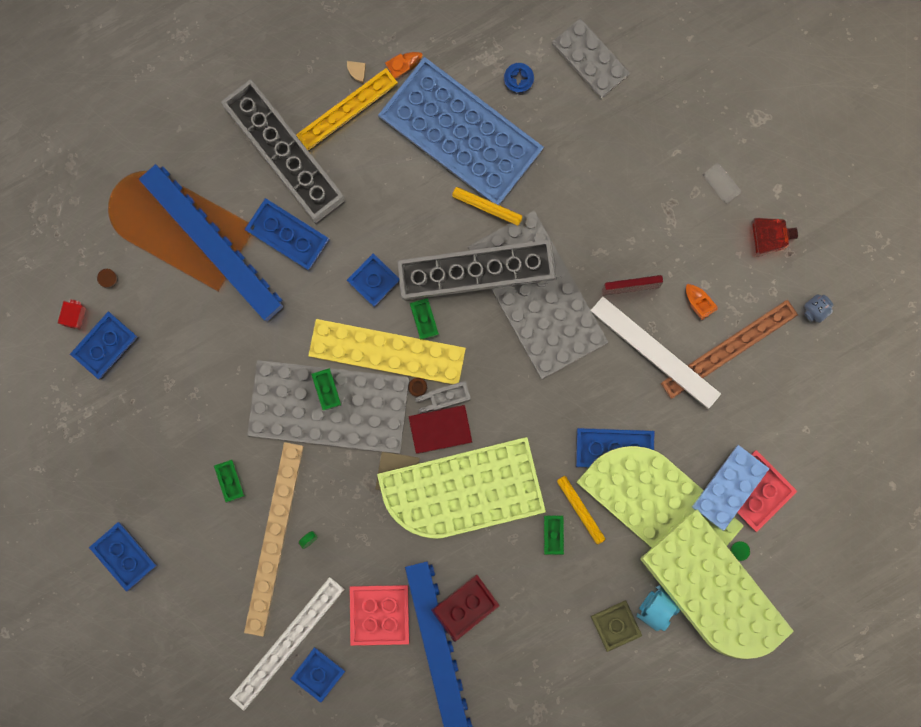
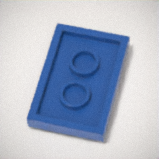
(103, 345)
(122, 556)

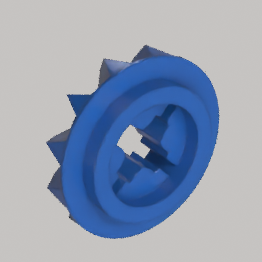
(526, 73)

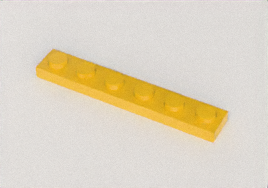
(347, 109)

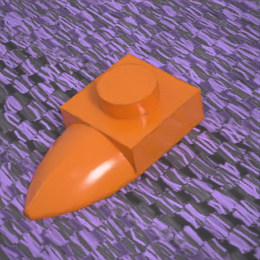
(403, 63)
(700, 301)

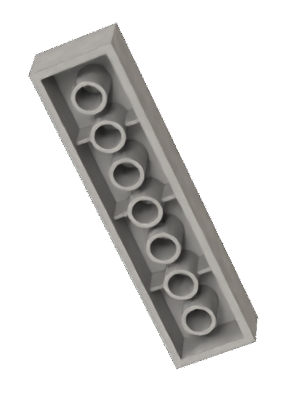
(283, 151)
(476, 270)

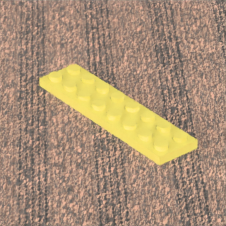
(387, 352)

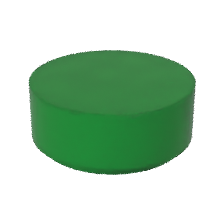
(307, 540)
(740, 550)

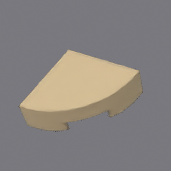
(357, 70)

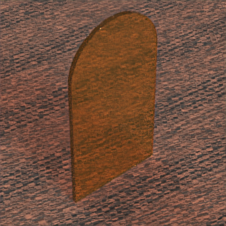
(148, 225)

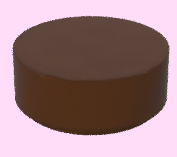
(107, 278)
(417, 387)

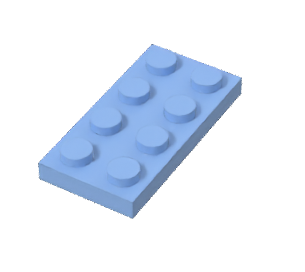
(730, 487)

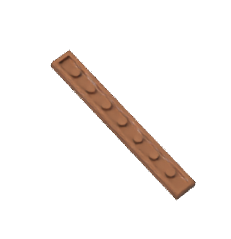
(736, 344)

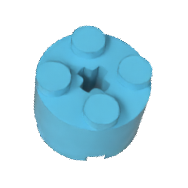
(658, 609)

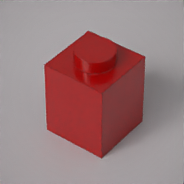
(71, 314)

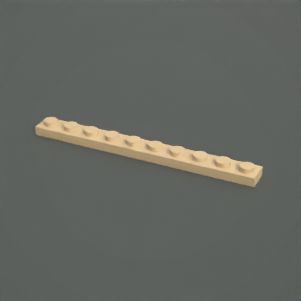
(273, 539)

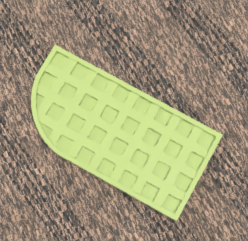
(464, 490)
(646, 492)
(715, 591)

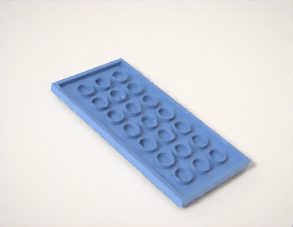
(460, 131)

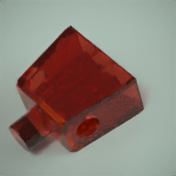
(771, 235)

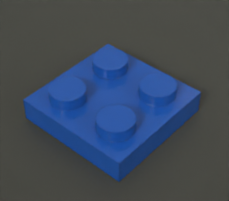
(373, 280)
(317, 674)

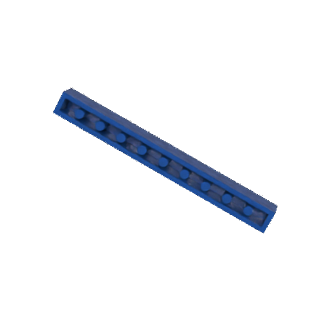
(211, 243)
(437, 647)

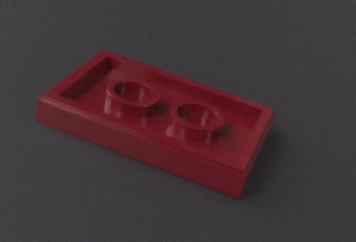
(632, 285)
(440, 429)
(465, 608)

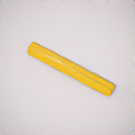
(487, 206)
(581, 510)

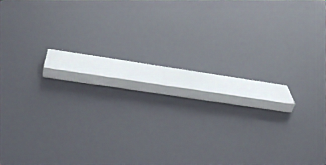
(655, 353)
(286, 643)

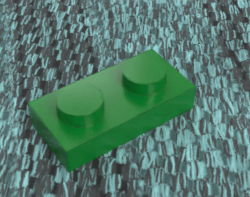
(424, 319)
(326, 389)
(229, 481)
(553, 535)

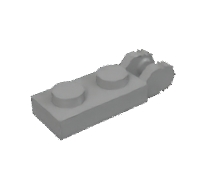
(445, 397)

